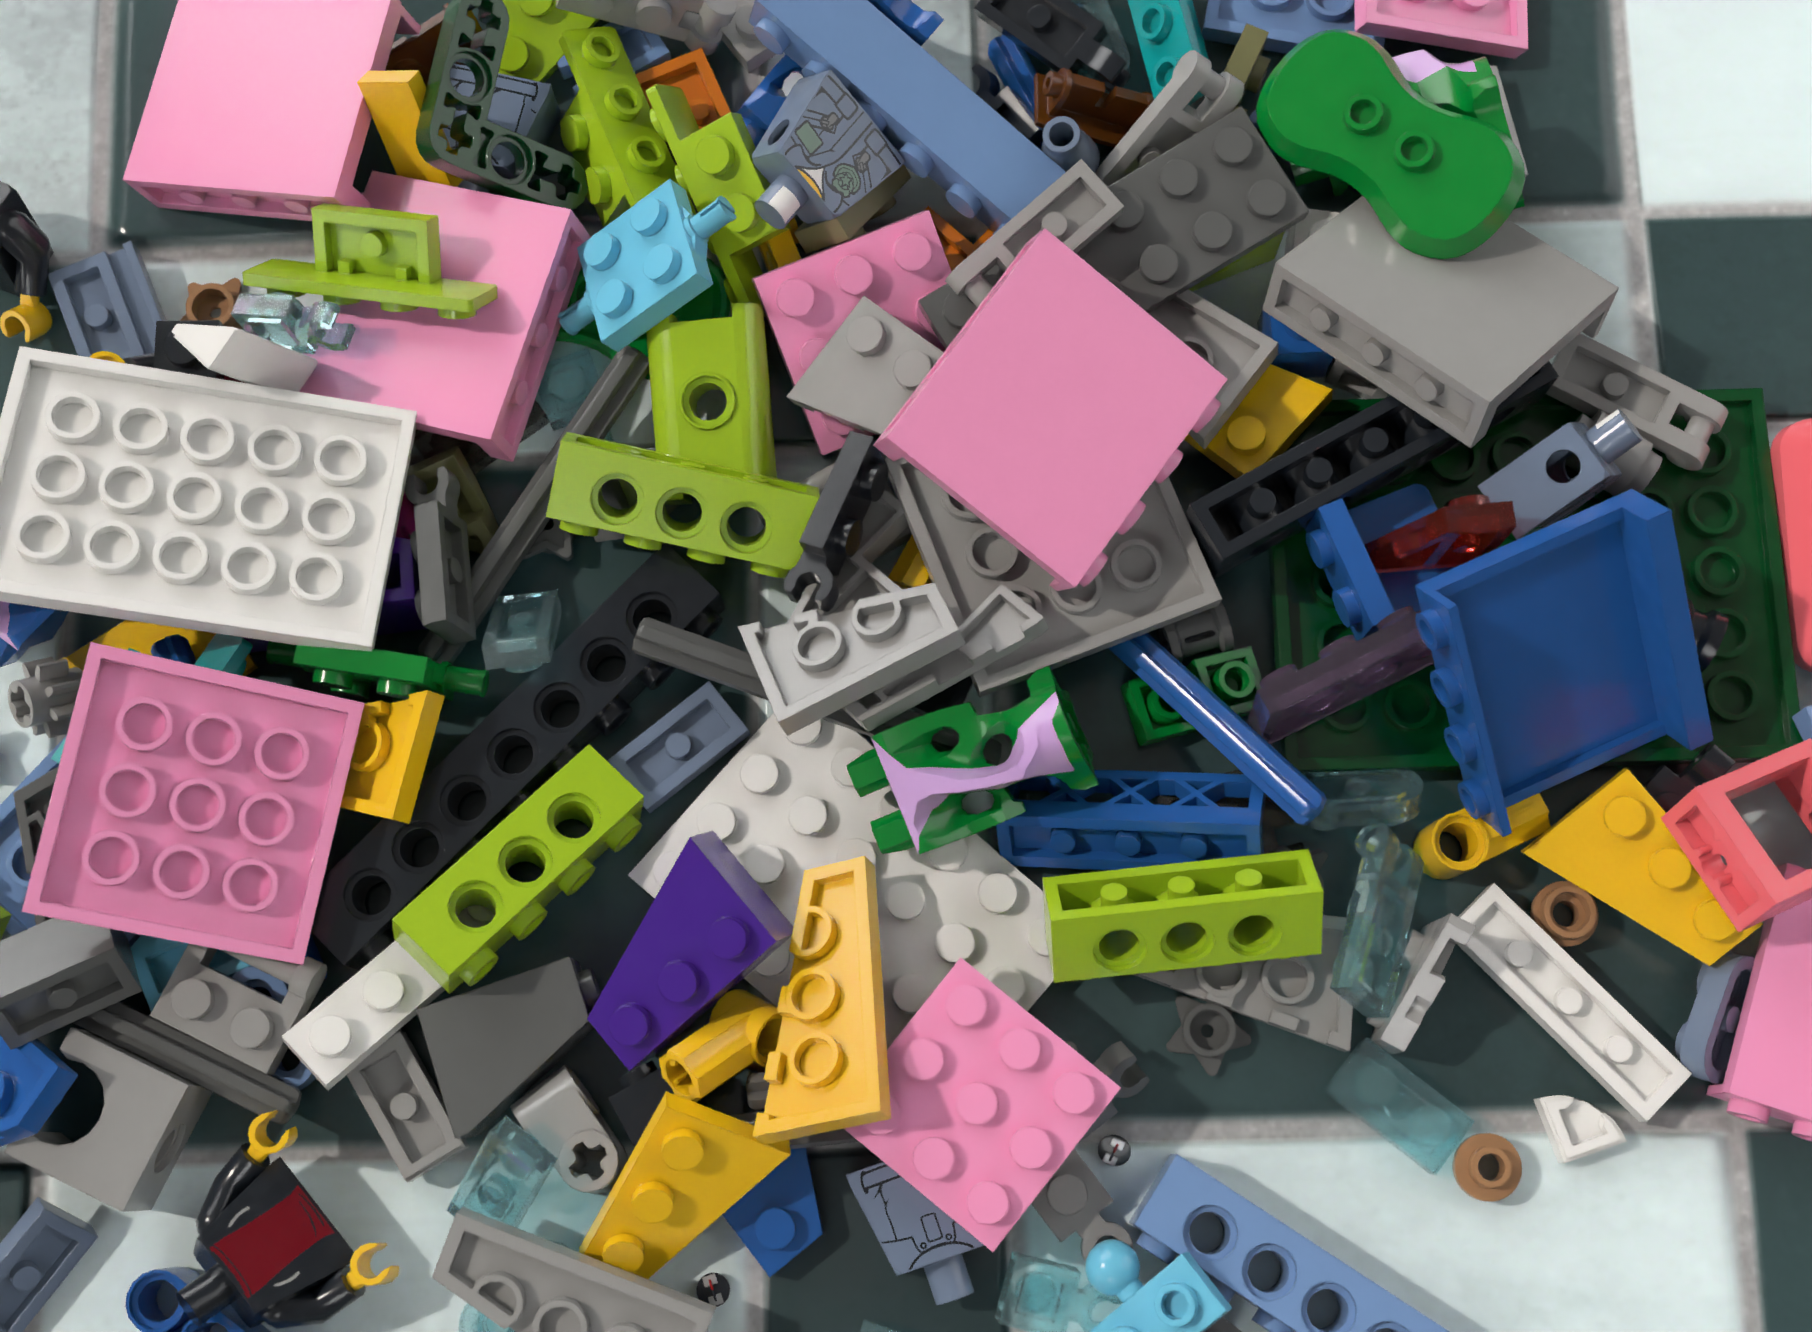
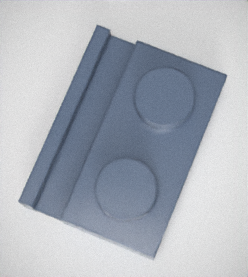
(109, 303)

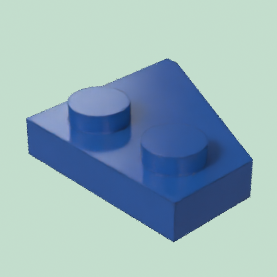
(779, 1213)

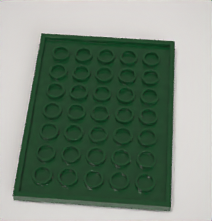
(1728, 563)

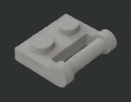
(234, 1014)

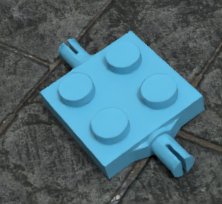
(645, 265)

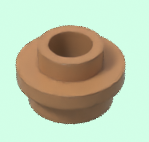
(1580, 903)
(1467, 1173)

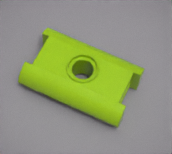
(708, 356)

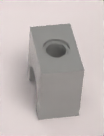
(138, 1135)

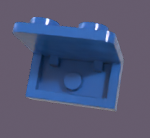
(1337, 545)

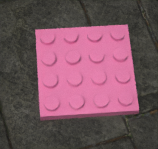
(194, 805)

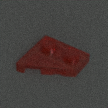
(1445, 537)

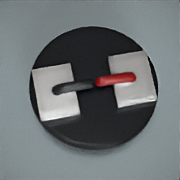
(1114, 1150)
(713, 1289)

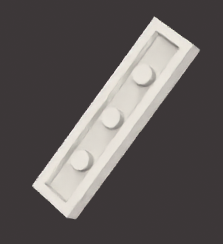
(1571, 1005)
(367, 1009)

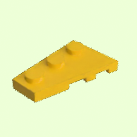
(391, 756)
(677, 1184)

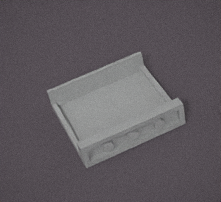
(1433, 330)

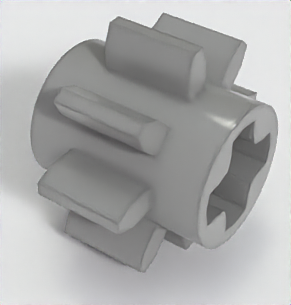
(45, 696)

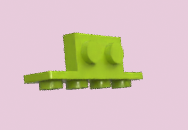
(611, 124)
(712, 165)
(374, 258)

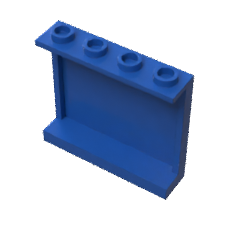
(1563, 653)

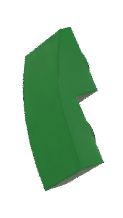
(1229, 675)

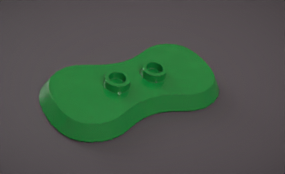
(1426, 171)

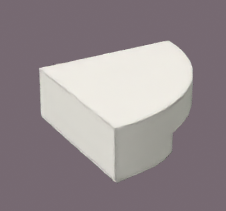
(1576, 1127)

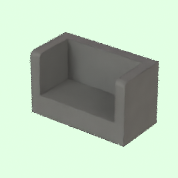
(61, 975)

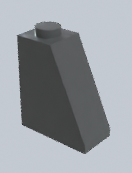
(505, 1039)

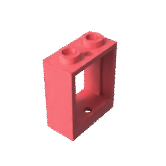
(1710, 826)

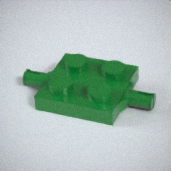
(391, 673)

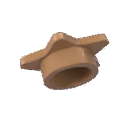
(212, 296)

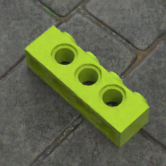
(590, 462)
(581, 790)
(1183, 915)

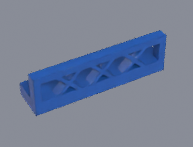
(1130, 829)

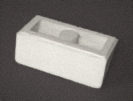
(246, 356)

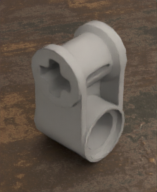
(566, 1124)

